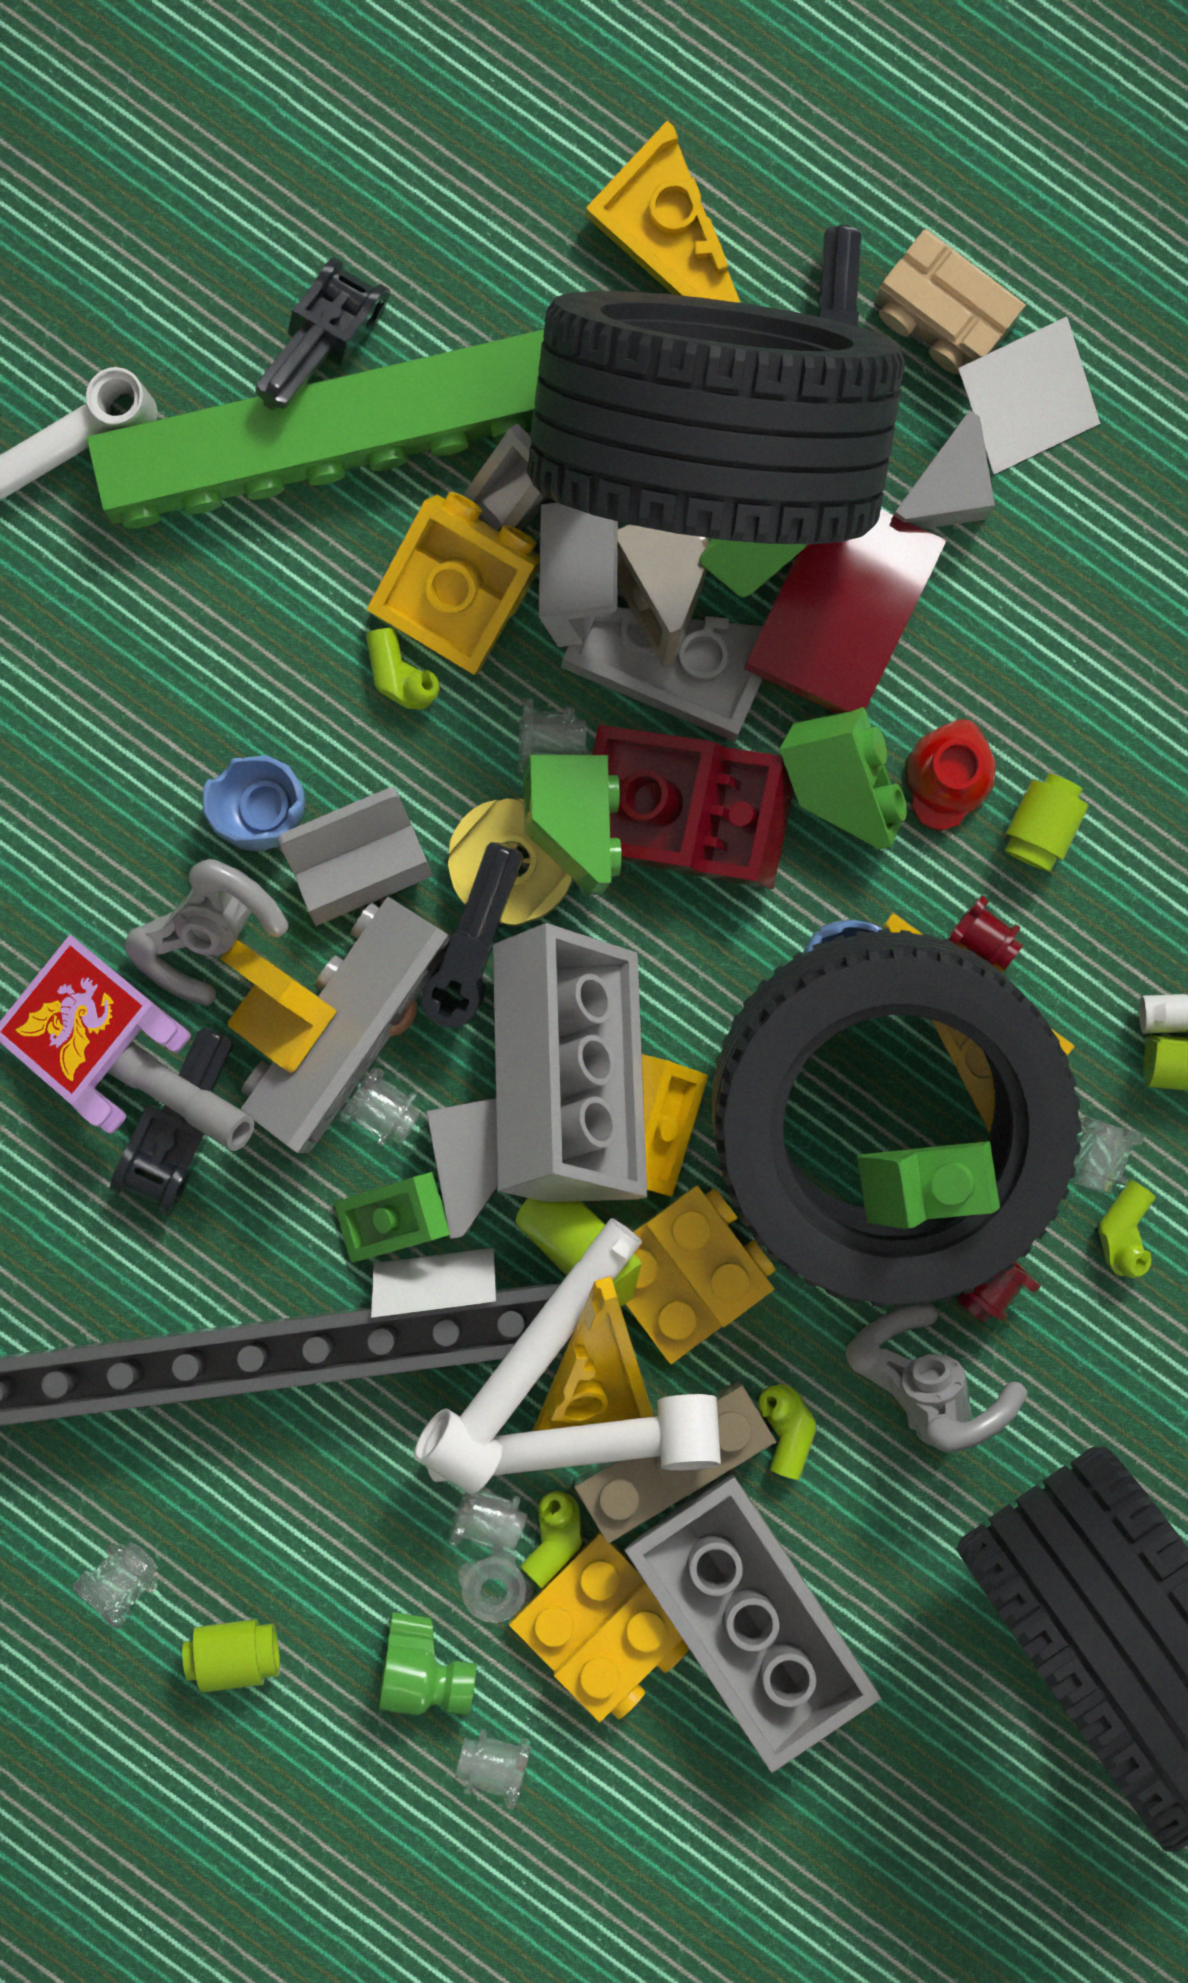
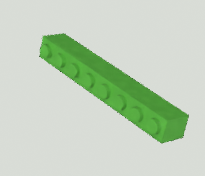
(323, 432)

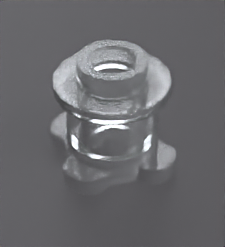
(549, 733)
(382, 1109)
(1103, 1155)
(488, 1521)
(503, 1568)
(118, 1582)
(493, 1766)

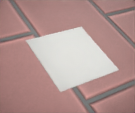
(1030, 395)
(433, 1282)

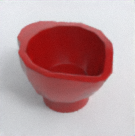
(950, 774)

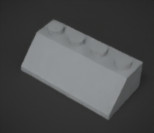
(371, 993)
(568, 1068)
(751, 1621)

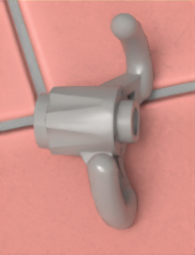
(206, 924)
(931, 1386)

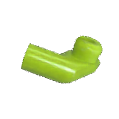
(396, 678)
(1120, 1232)
(792, 1424)
(559, 1537)

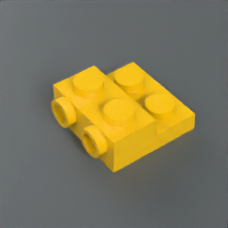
(456, 580)
(695, 1273)
(600, 1629)

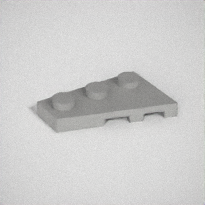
(701, 685)

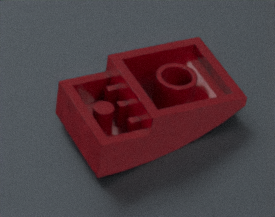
(845, 613)
(697, 805)

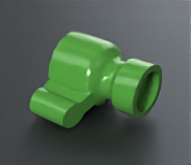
(413, 1677)

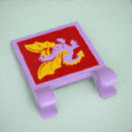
(78, 1024)

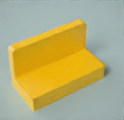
(278, 1011)
(670, 1110)

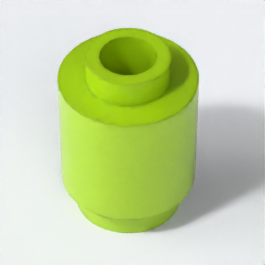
(1046, 822)
(231, 1655)

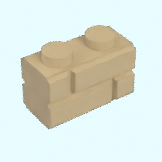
(946, 303)

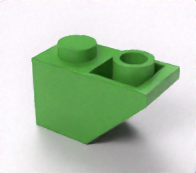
(843, 777)
(569, 815)

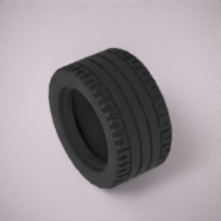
(714, 417)
(1029, 1135)
(1101, 1609)

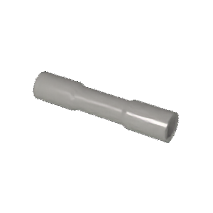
(199, 1107)

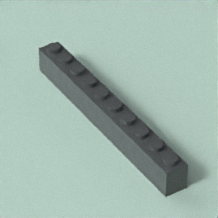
(260, 1356)

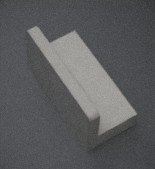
(575, 570)
(355, 855)

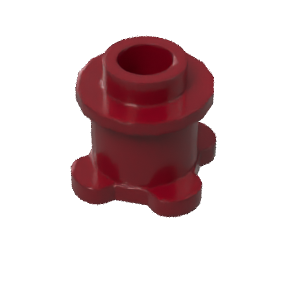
(986, 935)
(998, 1294)

